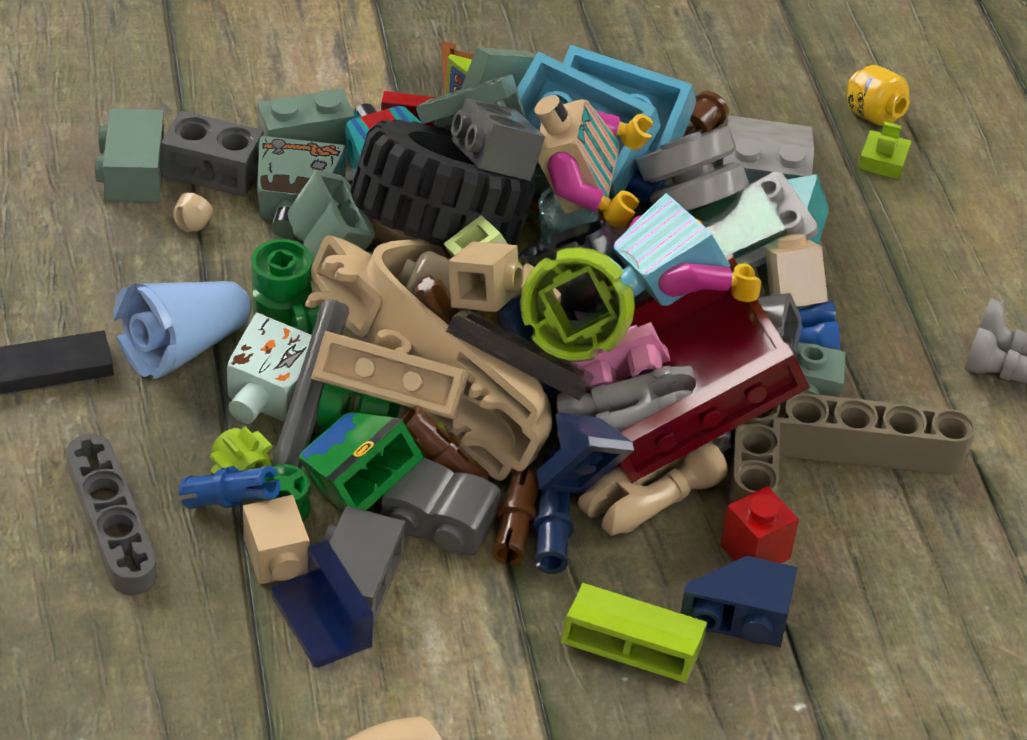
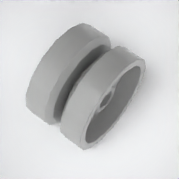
(691, 169)

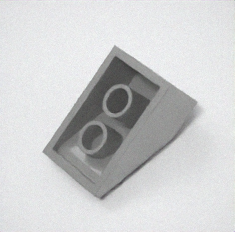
(771, 148)

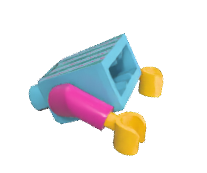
(676, 255)

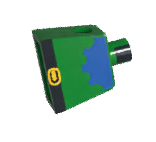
(359, 458)

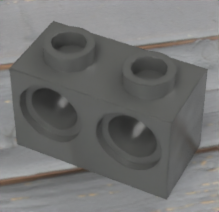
(497, 138)
(211, 153)

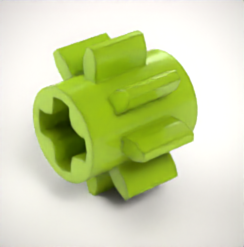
(240, 450)

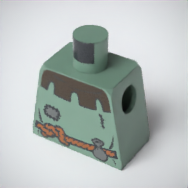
(285, 170)

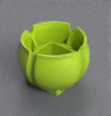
(546, 316)

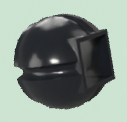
(580, 294)

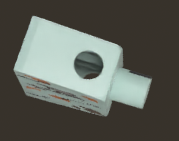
(265, 369)

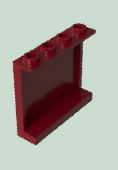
(737, 370)

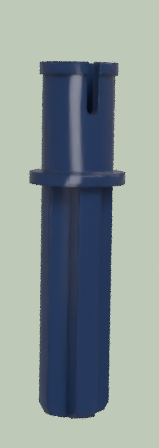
(553, 528)

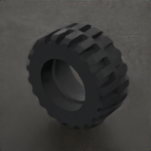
(430, 189)

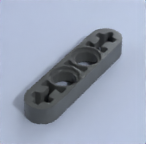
(111, 512)

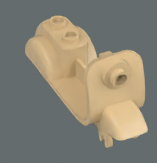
(502, 408)

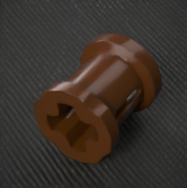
(702, 117)

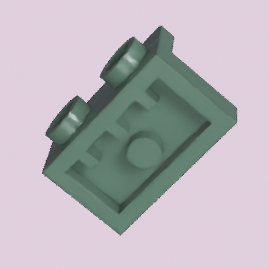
(443, 108)

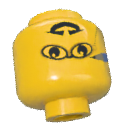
(878, 95)

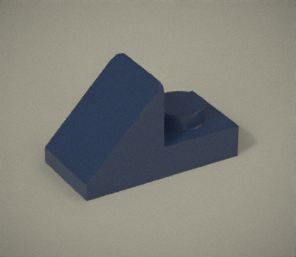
(586, 454)

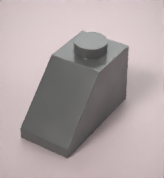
(369, 551)

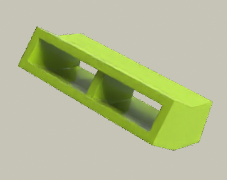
(634, 632)

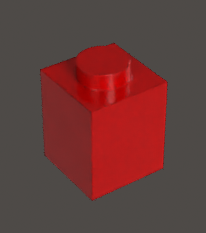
(759, 528)

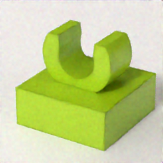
(885, 152)

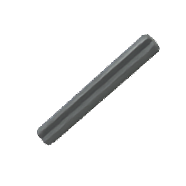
(307, 393)

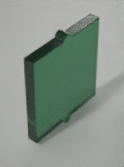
(742, 221)

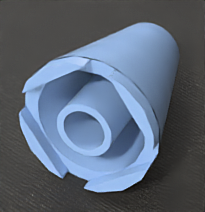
(176, 321)

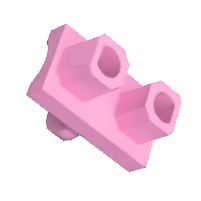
(634, 356)

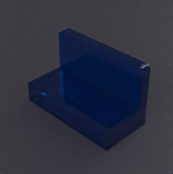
(325, 609)

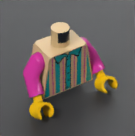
(583, 153)

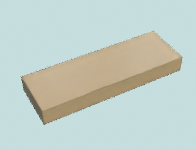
(390, 375)

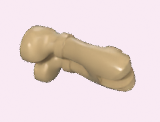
(635, 502)

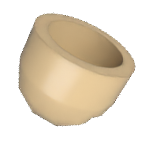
(192, 212)

